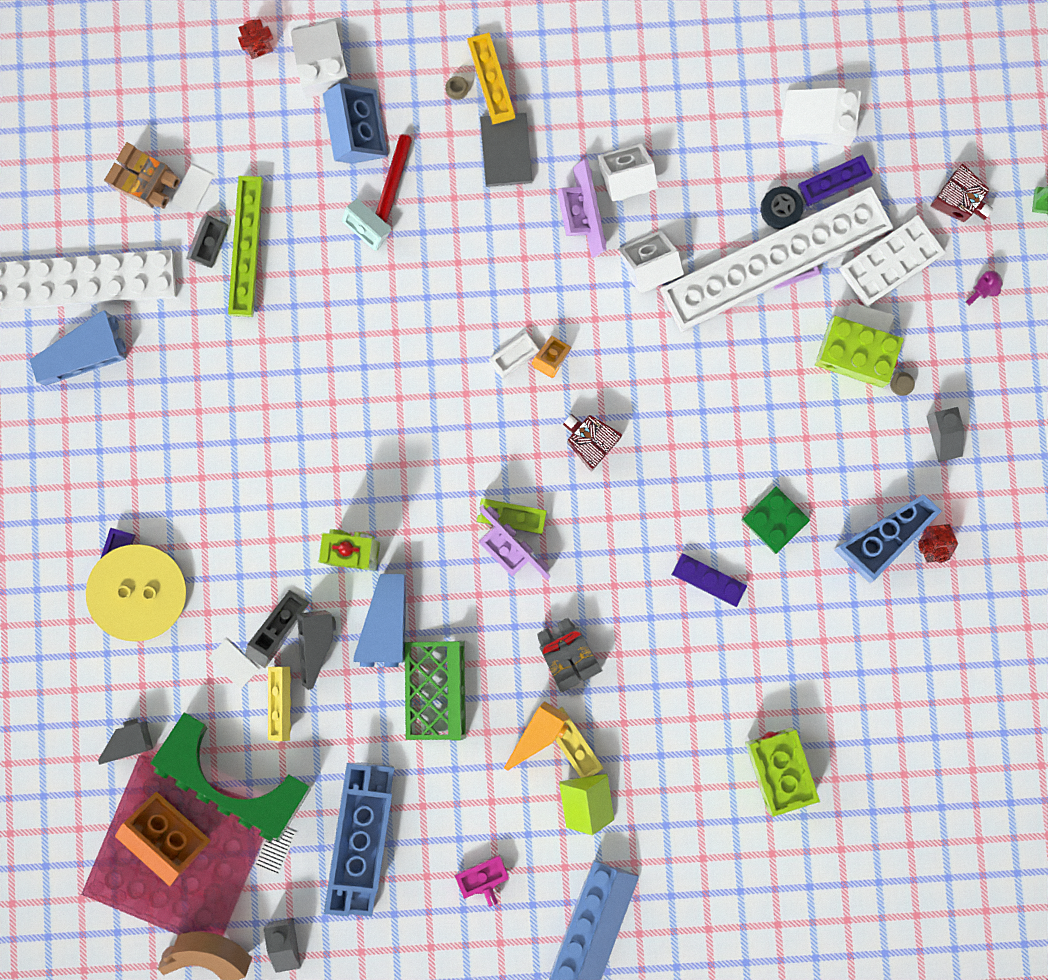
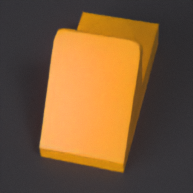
(551, 356)

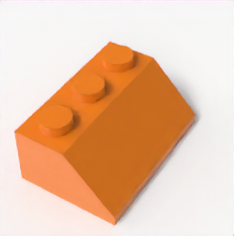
(162, 838)

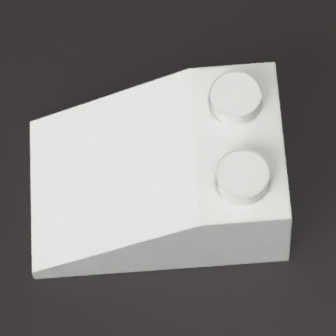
(319, 58)
(821, 115)

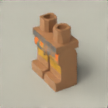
(151, 178)

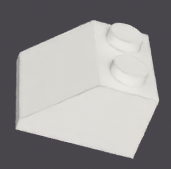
(627, 172)
(651, 261)

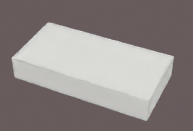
(514, 355)

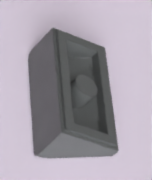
(207, 241)

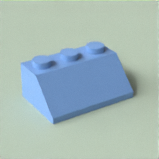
(354, 123)

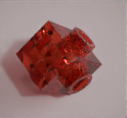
(255, 38)
(938, 543)

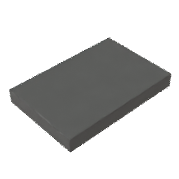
(506, 151)

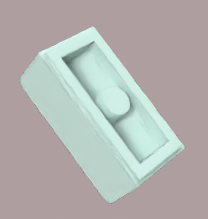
(366, 224)

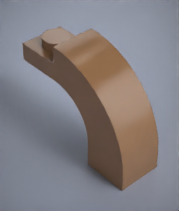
(209, 951)

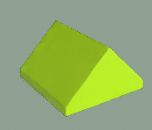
(587, 803)

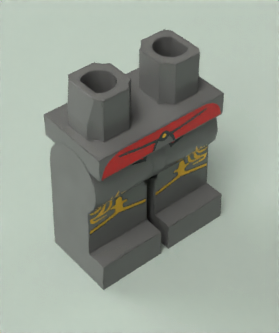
(568, 647)

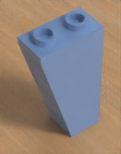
(80, 351)
(384, 626)

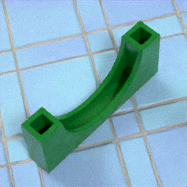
(181, 760)

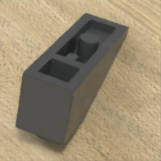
(275, 629)
(315, 638)

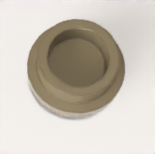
(457, 88)
(902, 384)

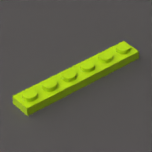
(245, 246)

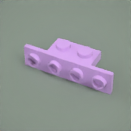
(581, 209)
(506, 549)

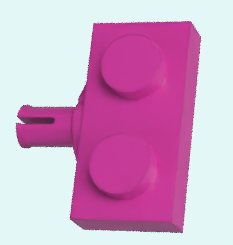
(483, 879)

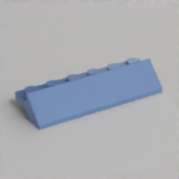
(359, 839)
(594, 923)

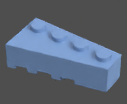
(884, 541)

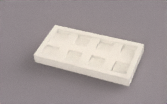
(892, 261)

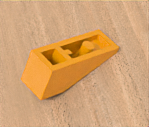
(541, 732)

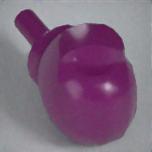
(988, 285)

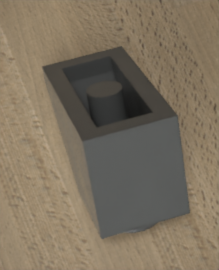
(947, 433)
(127, 741)
(282, 945)

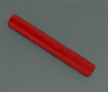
(393, 177)

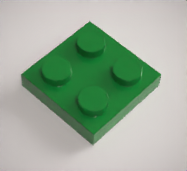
(775, 520)

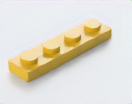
(491, 78)

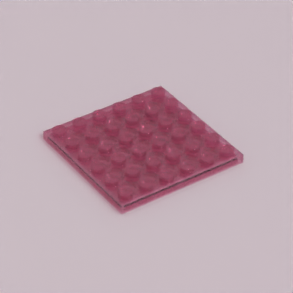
(205, 892)

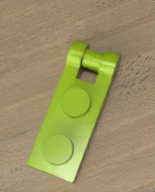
(517, 516)

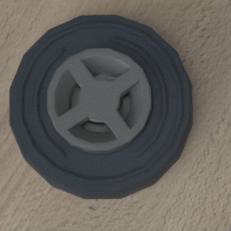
(781, 199)

